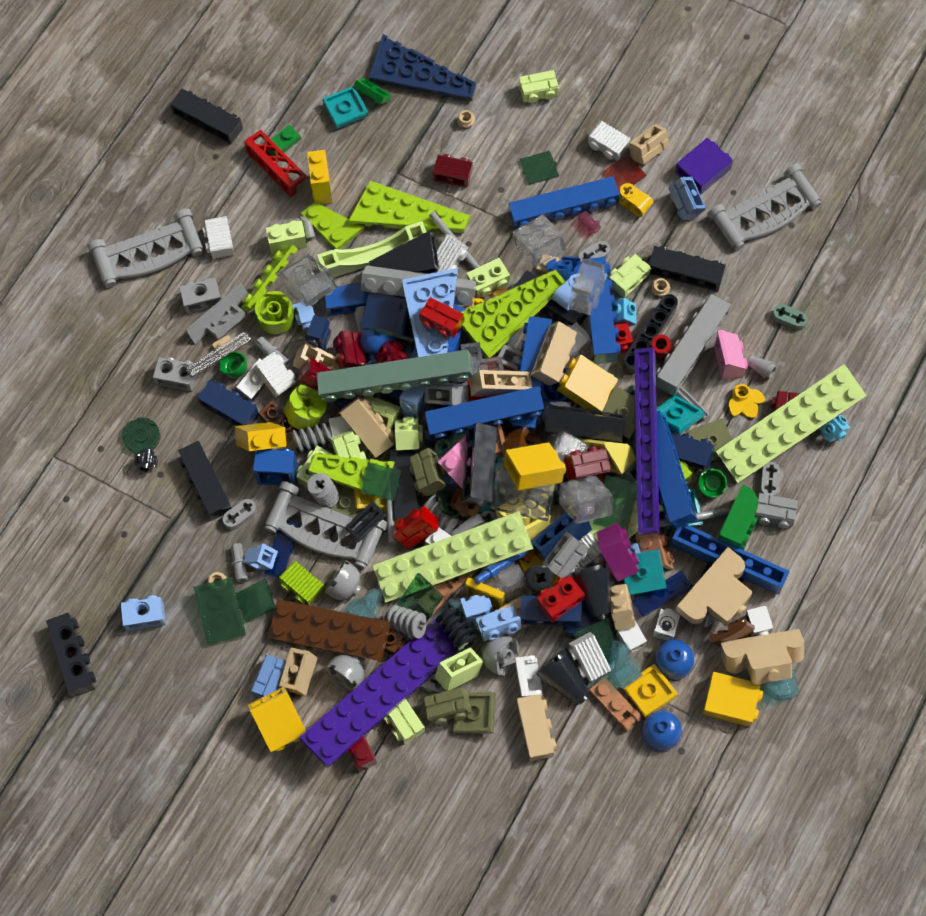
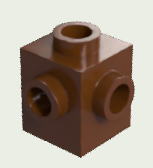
(463, 508)

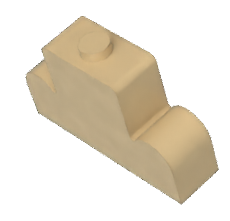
(717, 592)
(764, 656)

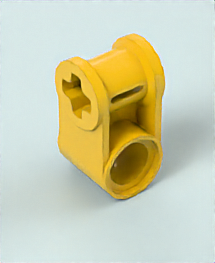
(635, 201)

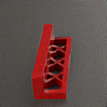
(270, 167)

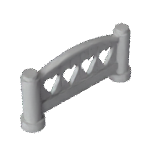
(794, 184)
(107, 256)
(289, 504)

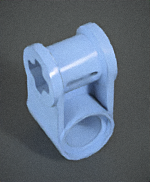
(563, 293)

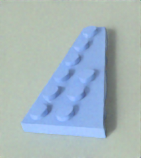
(417, 292)

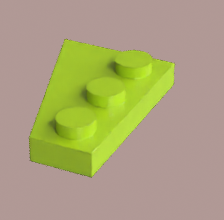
(331, 225)

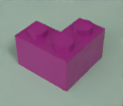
(616, 551)

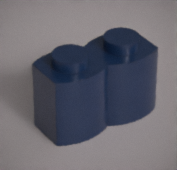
(318, 332)

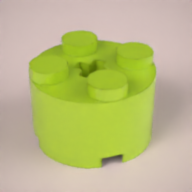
(274, 312)
(304, 407)

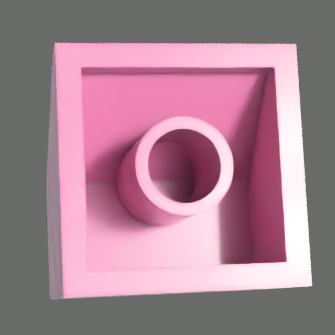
(729, 355)
(454, 461)

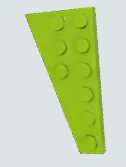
(398, 209)
(504, 315)

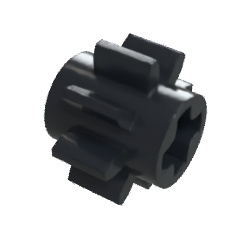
(145, 460)

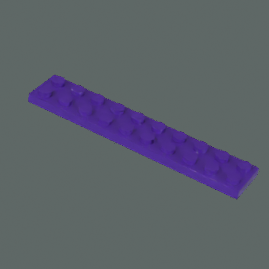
(378, 695)

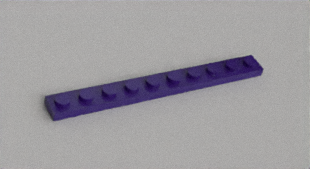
(646, 441)

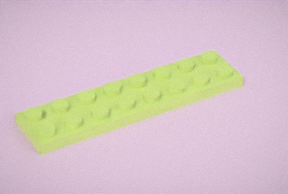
(791, 423)
(454, 555)

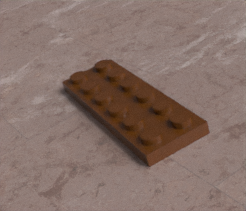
(329, 630)

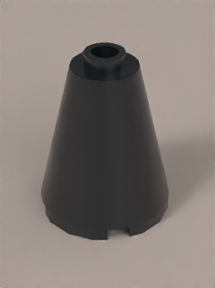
(596, 587)
(564, 677)

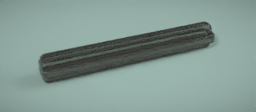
(218, 354)

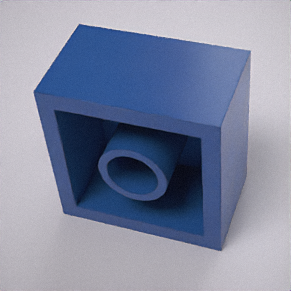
(275, 466)

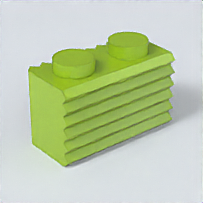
(301, 583)

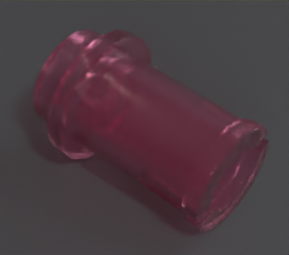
(592, 225)

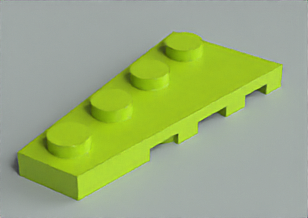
(269, 276)
(342, 469)

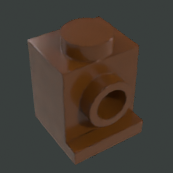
(399, 642)

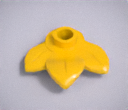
(745, 404)

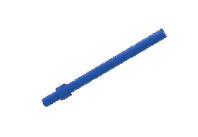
(492, 570)

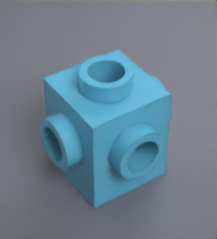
(625, 312)
(835, 429)

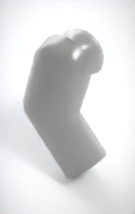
(307, 225)

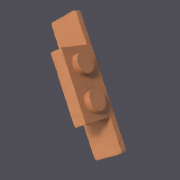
(657, 541)

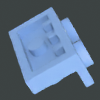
(498, 623)

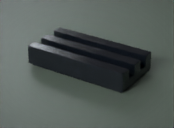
(378, 516)

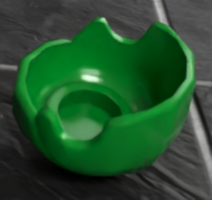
(233, 365)
(712, 483)

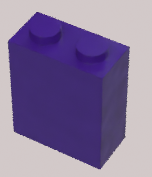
(704, 164)

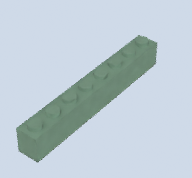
(395, 375)

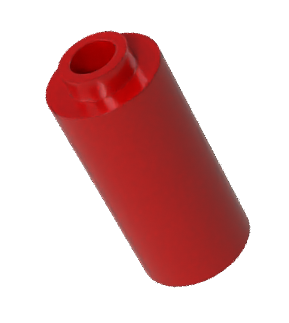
(664, 342)

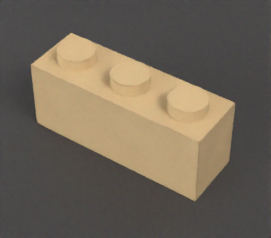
(554, 353)
(368, 426)
(536, 727)

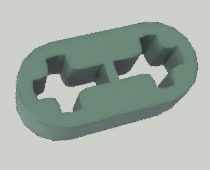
(789, 317)

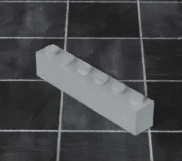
(390, 282)
(692, 345)

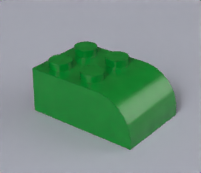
(741, 519)

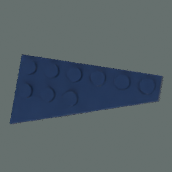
(412, 70)

